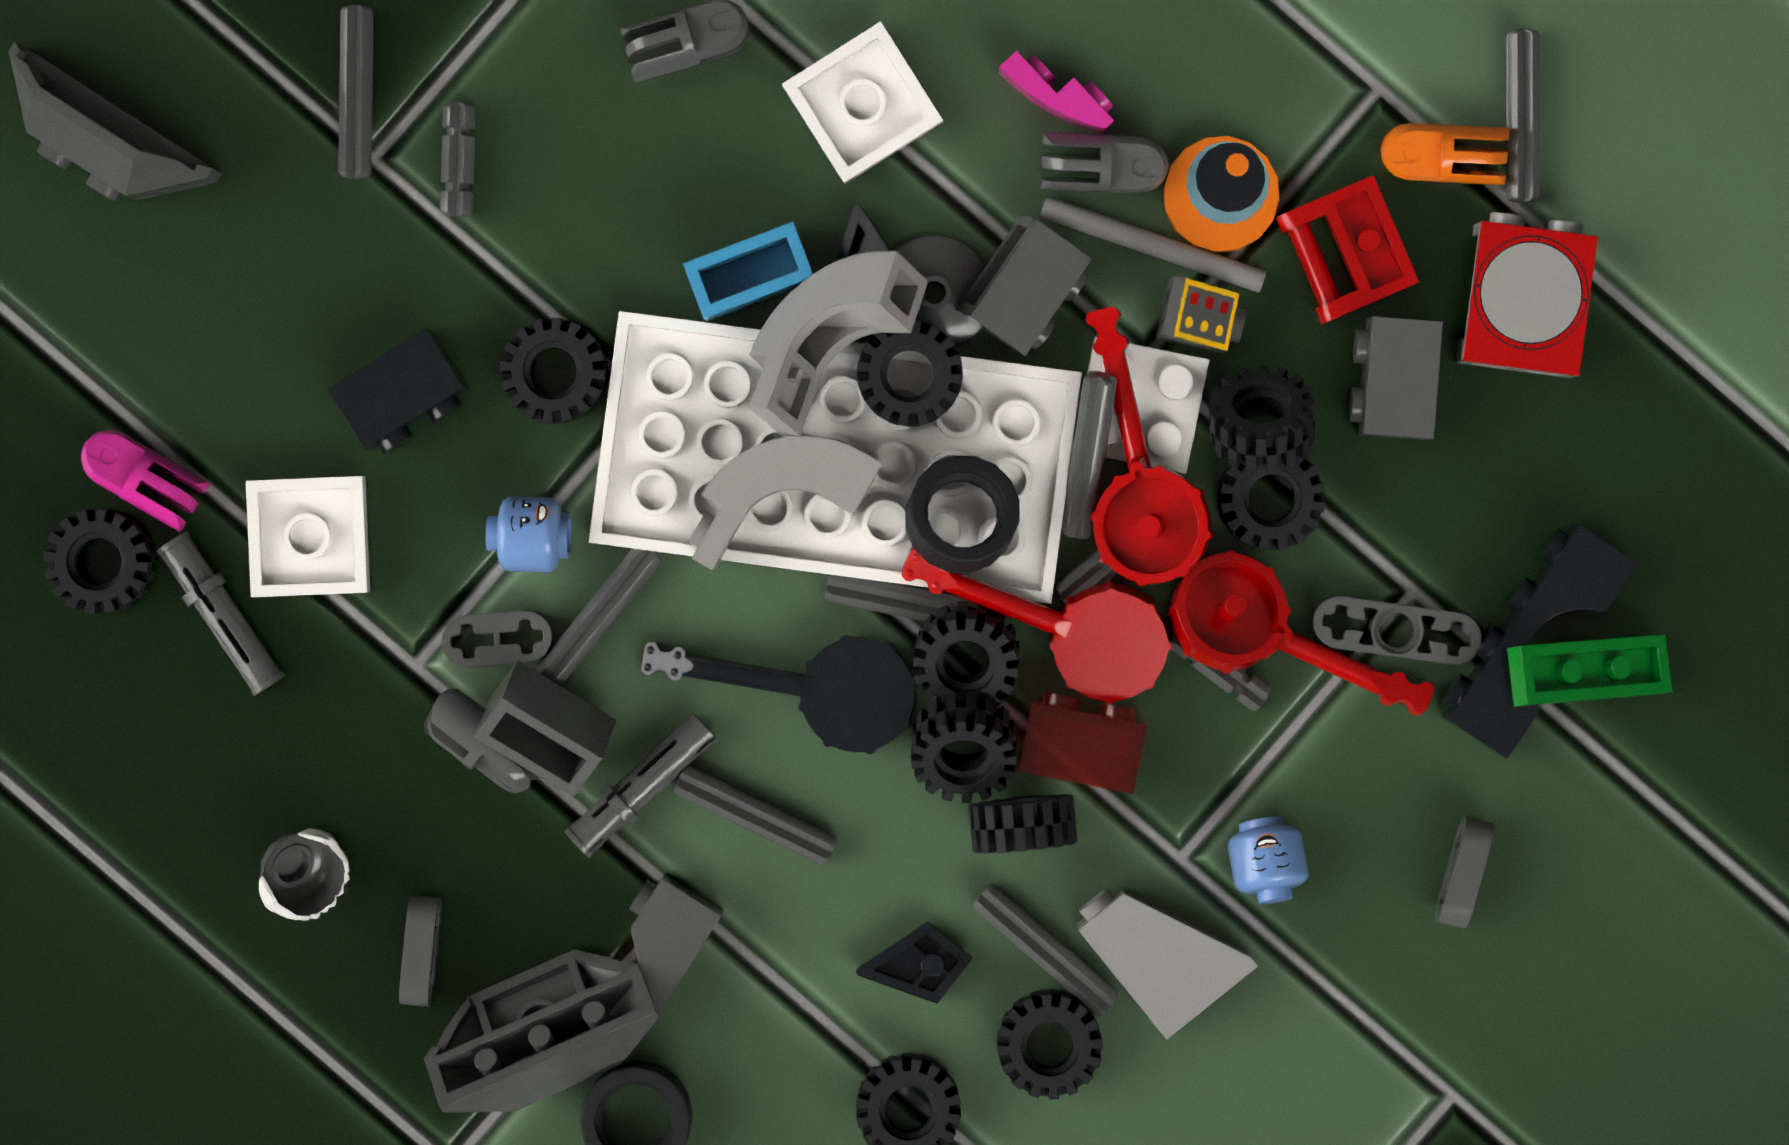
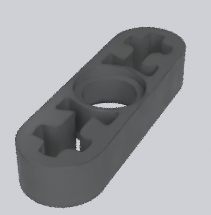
(1435, 652)

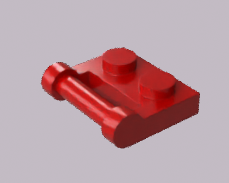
(1365, 241)

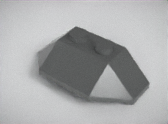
(100, 135)
(540, 1033)

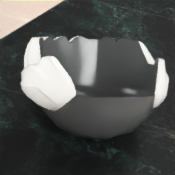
(303, 874)

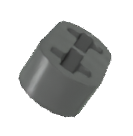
(496, 624)
(1464, 872)
(420, 950)

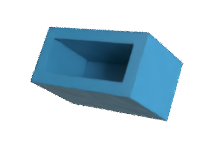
(748, 272)

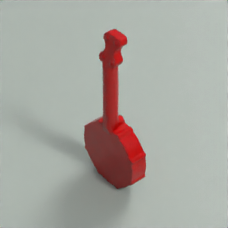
(1151, 519)
(1238, 614)
(1103, 639)

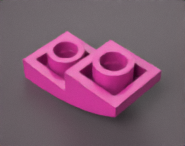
(1074, 104)

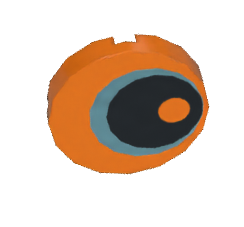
(1221, 194)

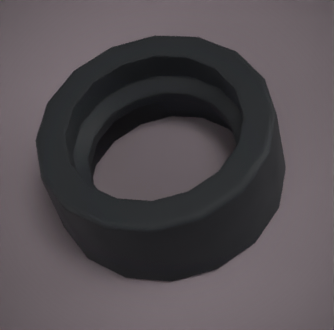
(982, 475)
(643, 1074)

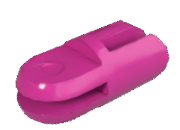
(127, 467)

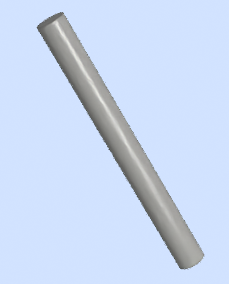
(1152, 244)

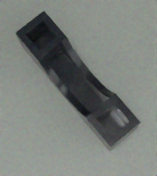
(1577, 575)

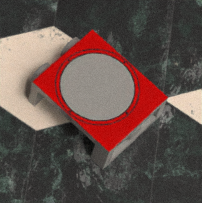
(1528, 296)

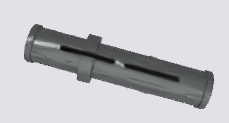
(216, 607)
(636, 789)

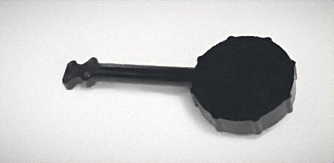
(851, 694)

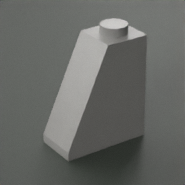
(1160, 958)

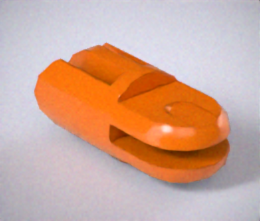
(1429, 152)

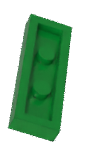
(1589, 670)

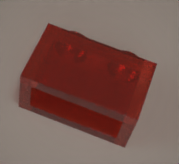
(1082, 744)

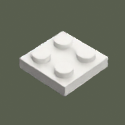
(862, 103)
(1168, 401)
(307, 536)

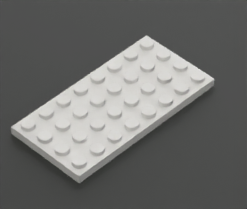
(685, 413)

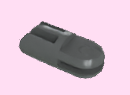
(684, 38)
(1123, 164)
(453, 727)

